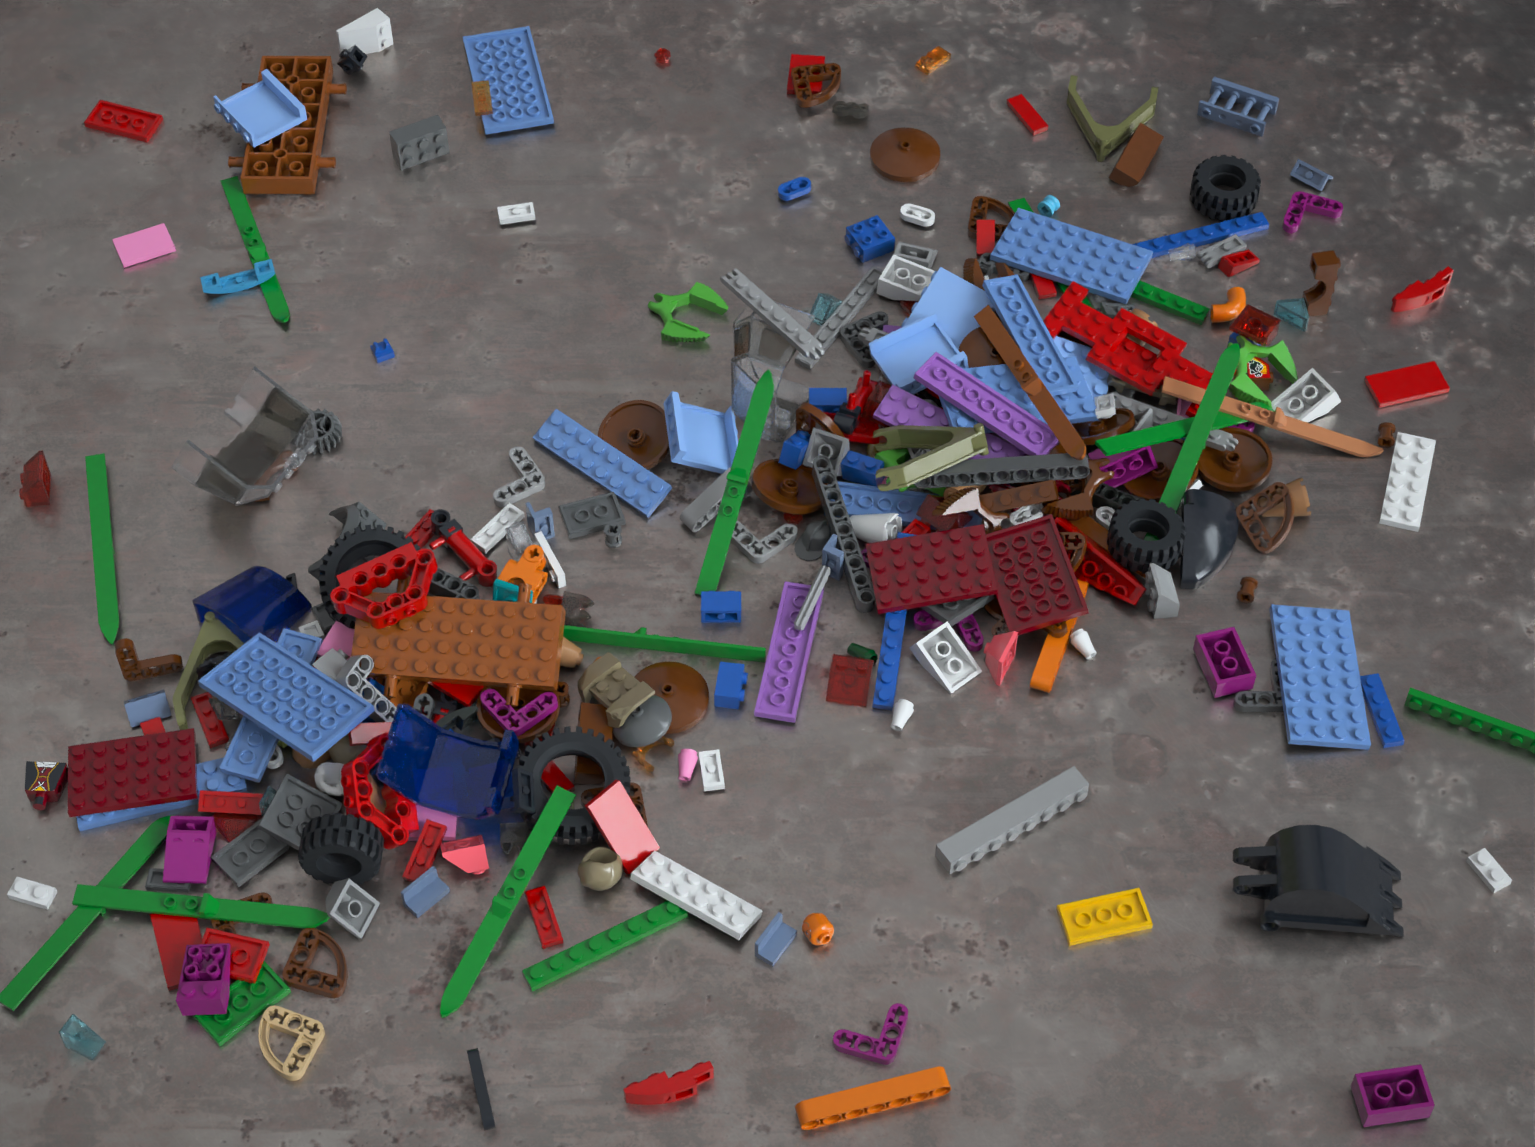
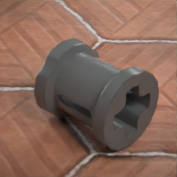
(615, 531)

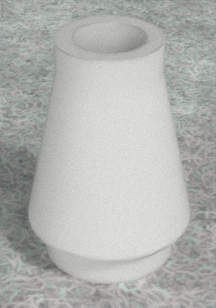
(1082, 642)
(902, 711)

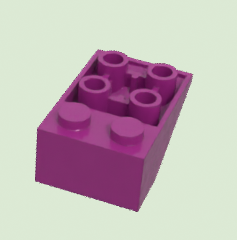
(189, 849)
(205, 980)

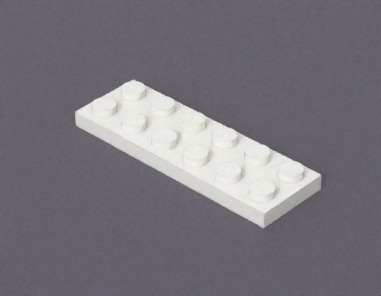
(1407, 482)
(696, 895)

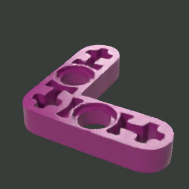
(1307, 205)
(965, 634)
(518, 718)
(877, 1045)

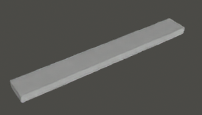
(844, 314)

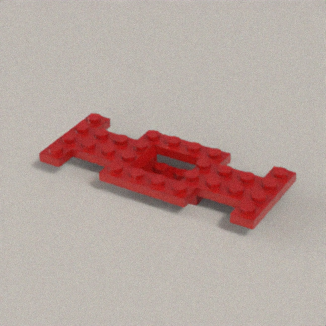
(1121, 355)

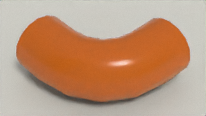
(1230, 310)

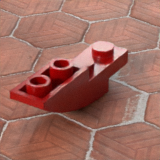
(1422, 294)
(663, 1090)

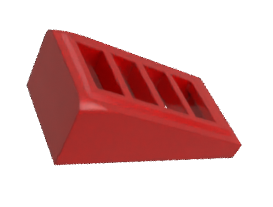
(1236, 262)

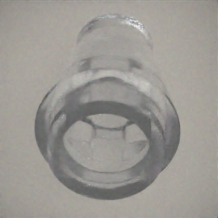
(1184, 252)

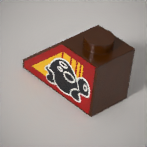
(1260, 373)

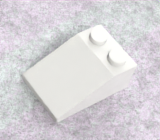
(369, 33)
(903, 280)
(1307, 398)
(946, 658)

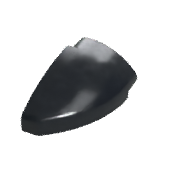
(1209, 536)

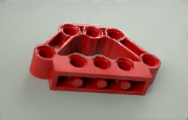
(388, 565)
(392, 822)

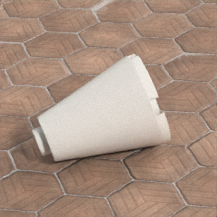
(876, 527)

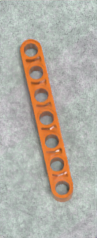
(1053, 653)
(872, 1098)

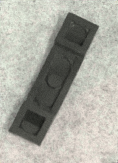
(459, 718)

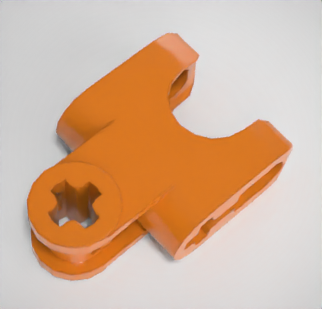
(527, 570)

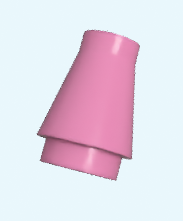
(686, 763)

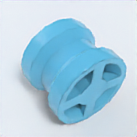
(1048, 206)

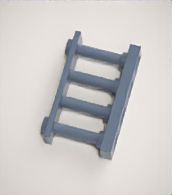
(1242, 95)

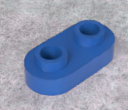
(794, 188)

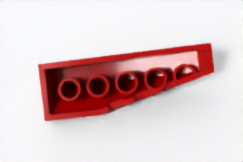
(1102, 569)

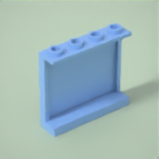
(262, 110)
(954, 303)
(908, 348)
(700, 435)

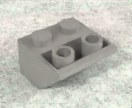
(917, 254)
(1161, 593)

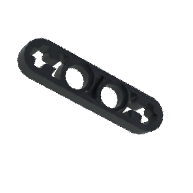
(481, 1089)

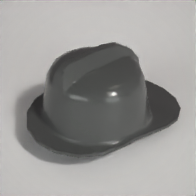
(812, 541)

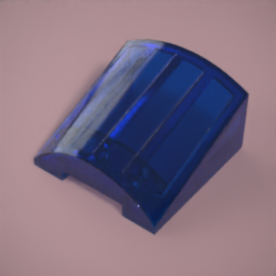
(255, 602)

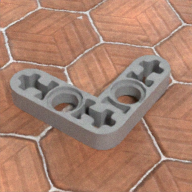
(526, 478)
(762, 546)

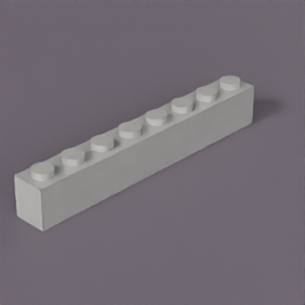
(1012, 820)

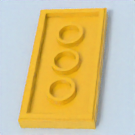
(1104, 916)

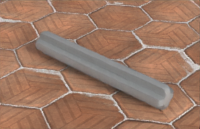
(812, 597)

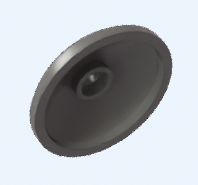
(645, 723)

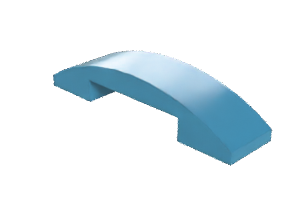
(239, 281)

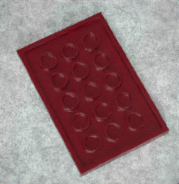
(931, 569)
(1034, 576)
(132, 772)

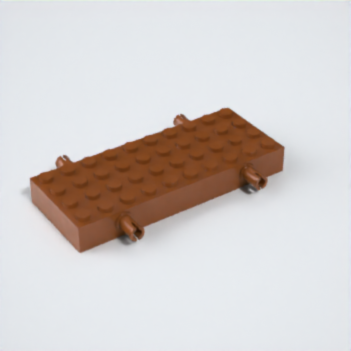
(292, 158)
(467, 643)

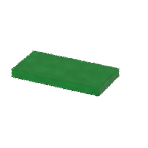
(245, 1005)

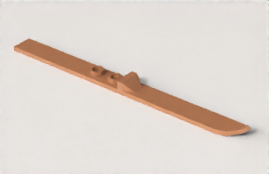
(1275, 420)

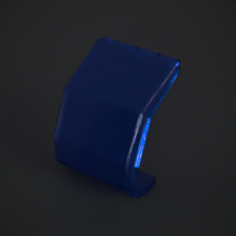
(446, 767)

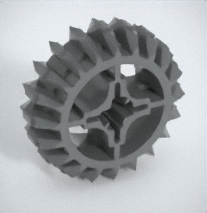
(324, 421)

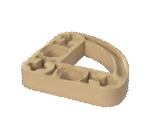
(303, 1037)

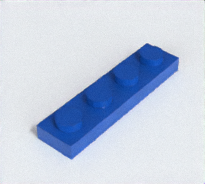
(1381, 711)

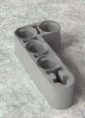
(708, 504)
(359, 683)

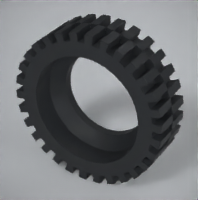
(350, 550)
(577, 822)

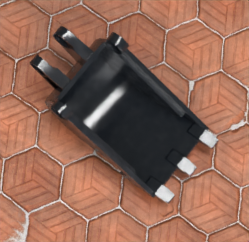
(1320, 882)

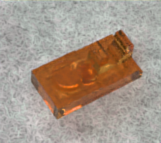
(933, 60)
(482, 98)

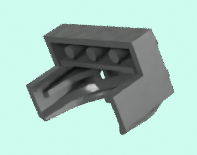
(351, 517)

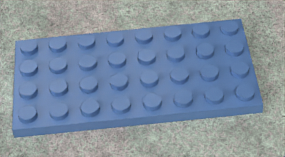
(514, 79)
(1071, 254)
(1076, 405)
(1319, 677)
(286, 696)

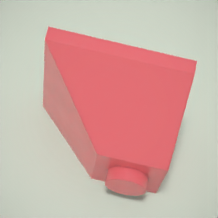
(1000, 655)
(467, 854)

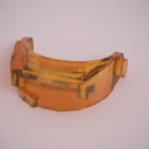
(641, 752)

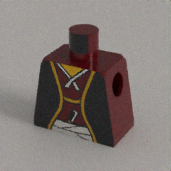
(45, 782)

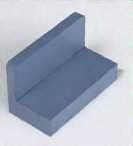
(1310, 175)
(540, 521)
(833, 558)
(147, 707)
(424, 892)
(774, 940)

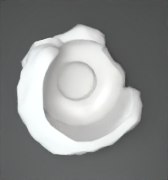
(329, 778)

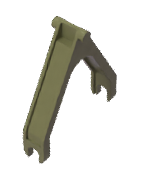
(1107, 138)
(949, 448)
(212, 638)

